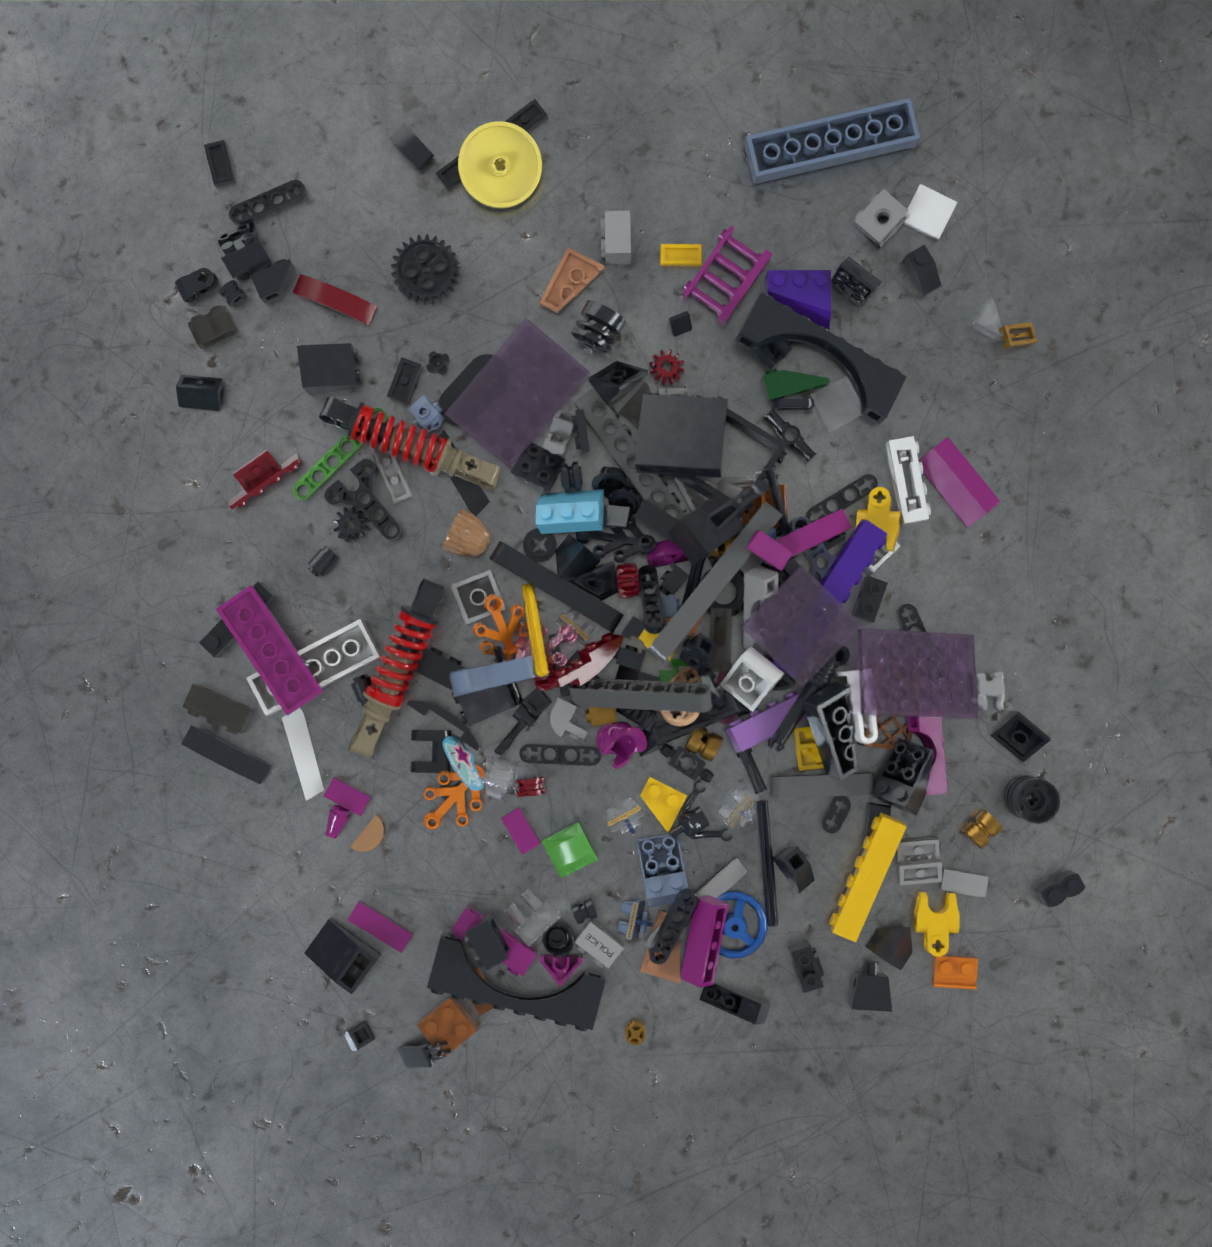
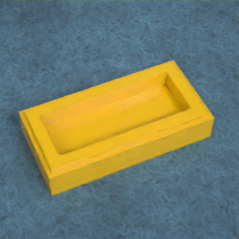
(681, 255)

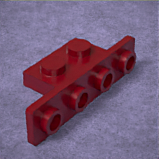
(258, 474)

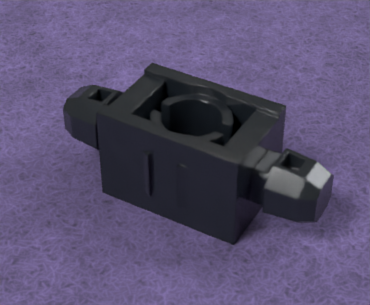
(705, 774)

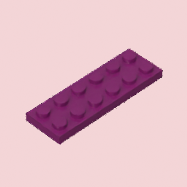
(269, 650)

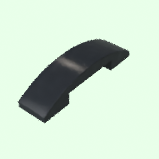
(468, 736)

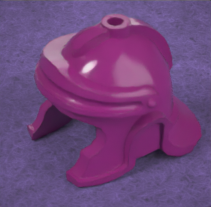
(621, 740)

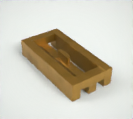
(1008, 337)

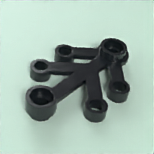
(618, 540)

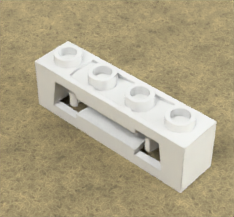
(915, 470)

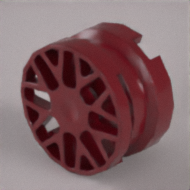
(530, 786)

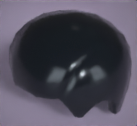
(558, 940)

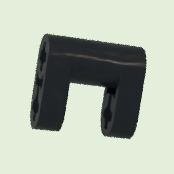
(439, 758)

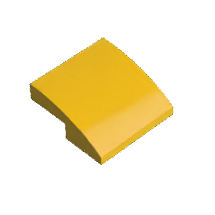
(806, 750)

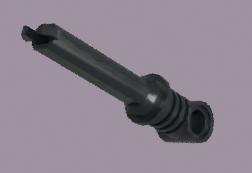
(815, 684)

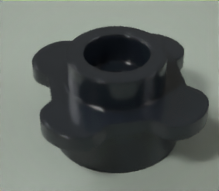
(432, 366)

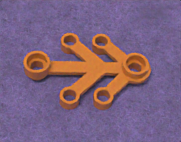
(505, 633)
(454, 794)

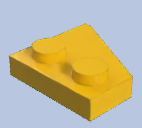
(663, 801)

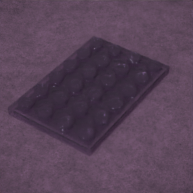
(517, 393)
(917, 674)

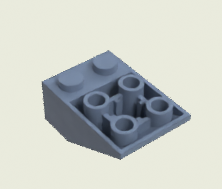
(662, 868)

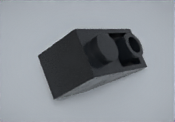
(274, 280)
(795, 868)

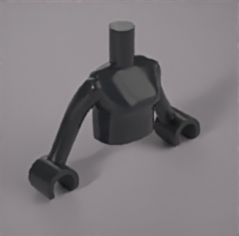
(695, 820)

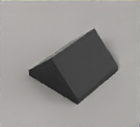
(616, 380)
(1020, 735)

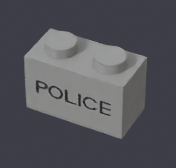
(598, 944)

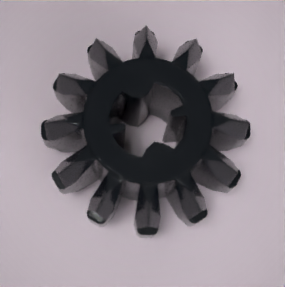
(342, 522)

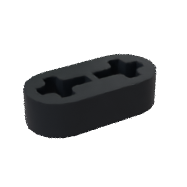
(840, 817)

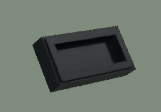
(219, 163)

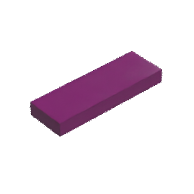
(380, 926)

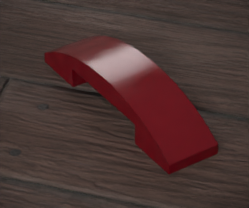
(335, 299)

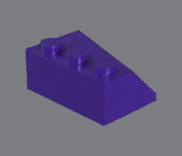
(804, 291)

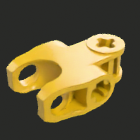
(882, 516)
(936, 924)

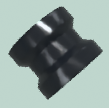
(232, 293)

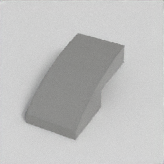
(965, 883)

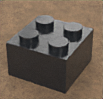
(487, 942)

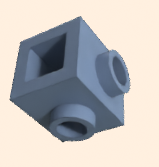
(426, 414)

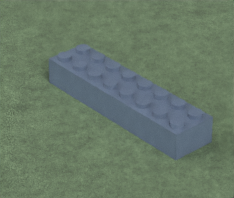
(831, 141)

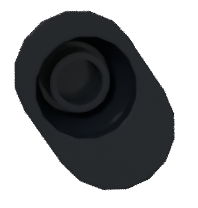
(610, 479)

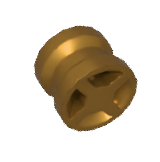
(637, 1036)

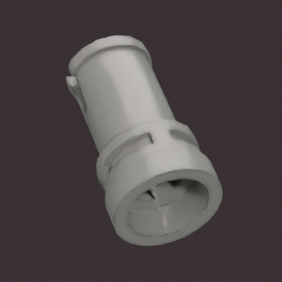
(681, 390)

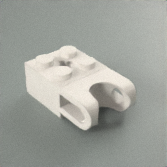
(851, 679)

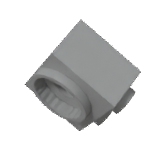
(881, 205)

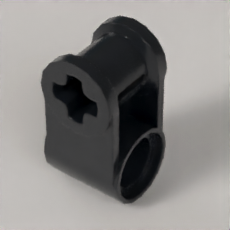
(193, 285)

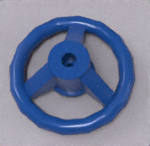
(736, 925)

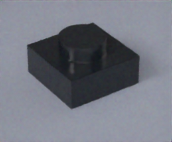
(536, 701)

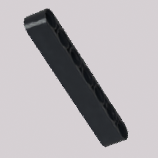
(556, 587)

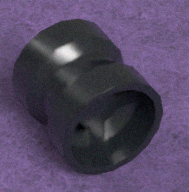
(584, 910)

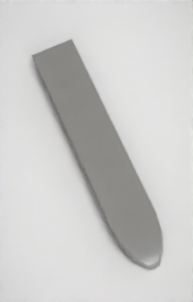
(715, 887)

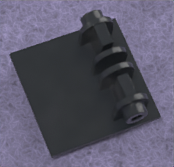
(538, 466)

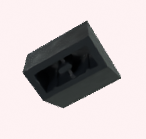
(242, 249)

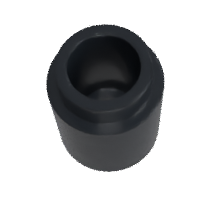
(322, 561)
(359, 686)

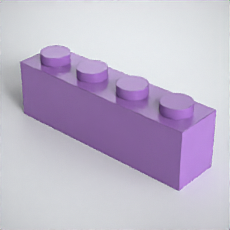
(760, 724)

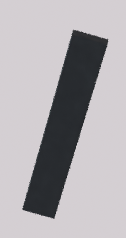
(526, 118)

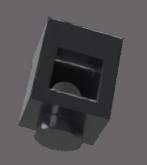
(672, 580)
(630, 657)

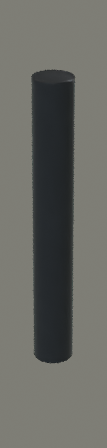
(512, 686)

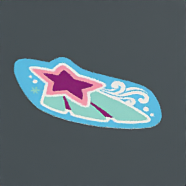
(462, 762)

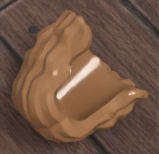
(466, 535)

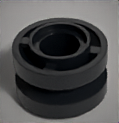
(571, 476)

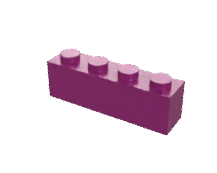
(704, 941)
(521, 953)

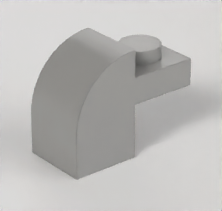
(560, 433)
(560, 720)

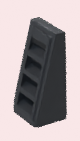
(638, 716)

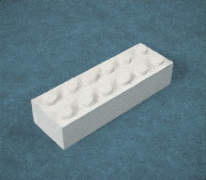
(327, 660)

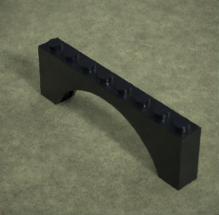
(875, 381)
(572, 1005)

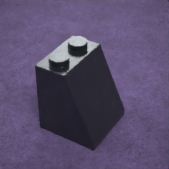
(328, 368)
(485, 703)

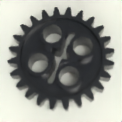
(441, 278)

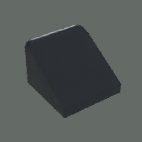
(680, 323)
(358, 1036)

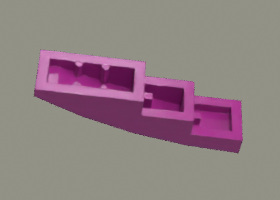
(816, 533)

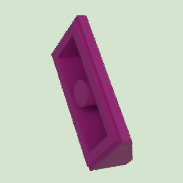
(666, 554)

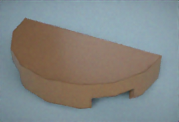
(370, 836)

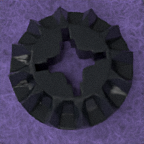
(616, 497)
(539, 555)

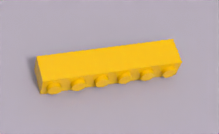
(867, 877)

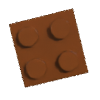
(448, 1022)

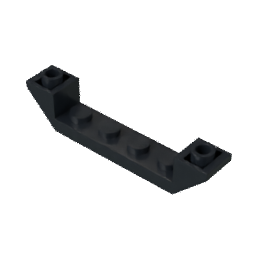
(664, 732)

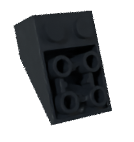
(855, 281)
(905, 776)
(341, 956)

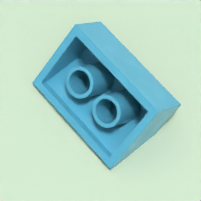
(570, 511)

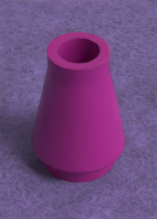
(336, 820)

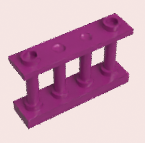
(735, 294)

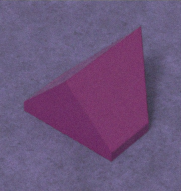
(561, 967)

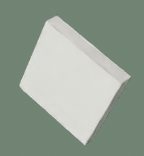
(929, 212)

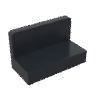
(199, 392)

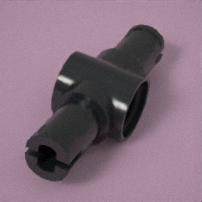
(782, 427)

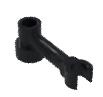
(524, 719)

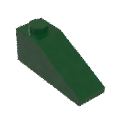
(788, 383)

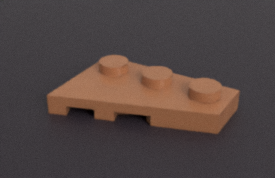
(569, 279)
(671, 968)

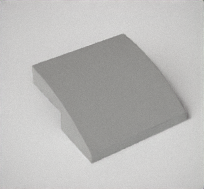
(919, 861)

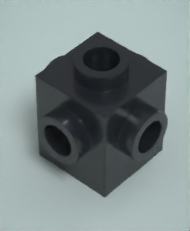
(697, 651)

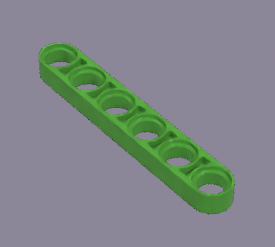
(322, 464)

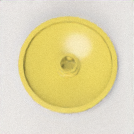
(500, 164)

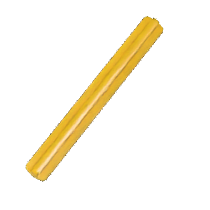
(534, 630)

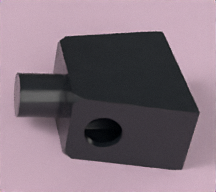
(871, 990)

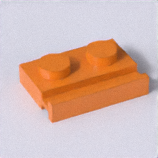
(955, 972)

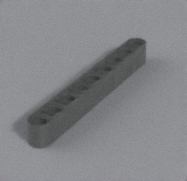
(712, 585)

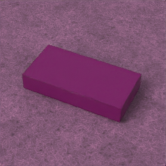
(769, 550)
(347, 796)
(520, 830)

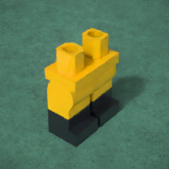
(636, 628)

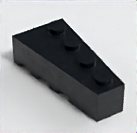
(832, 729)

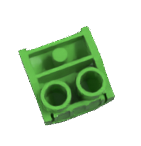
(569, 850)

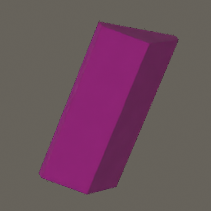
(958, 482)

